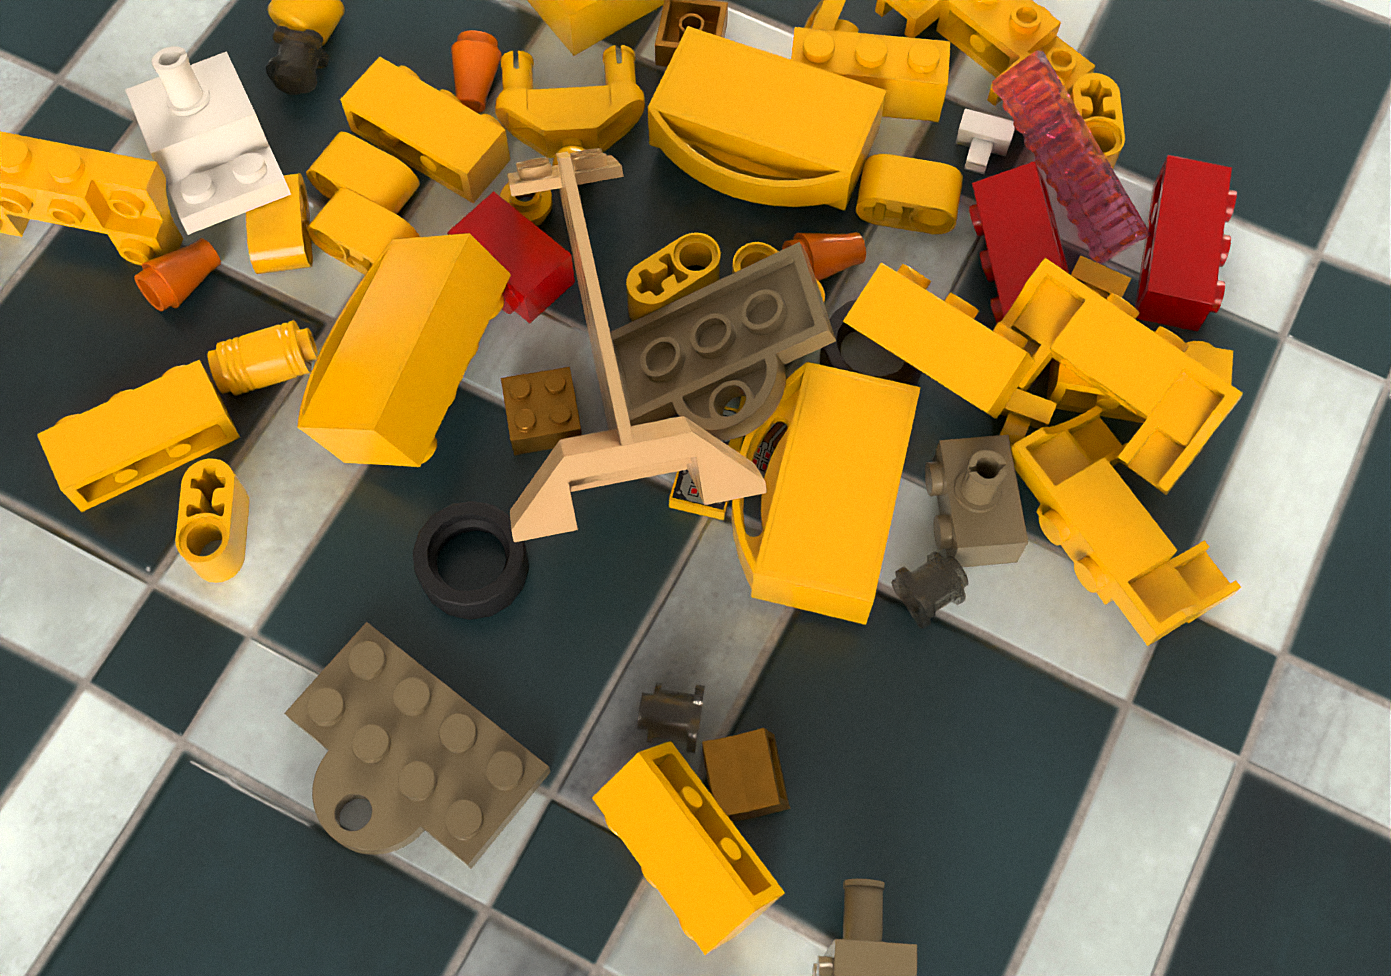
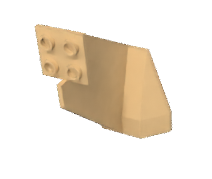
(622, 450)

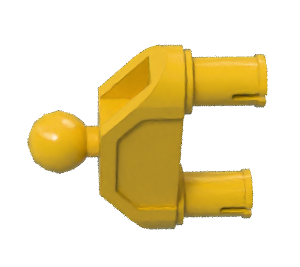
(570, 116)

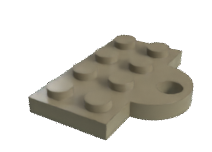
(724, 346)
(409, 752)

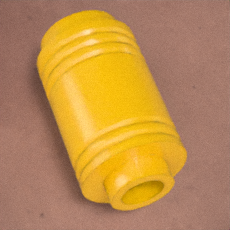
(262, 358)

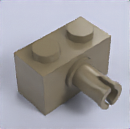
(977, 501)
(862, 947)

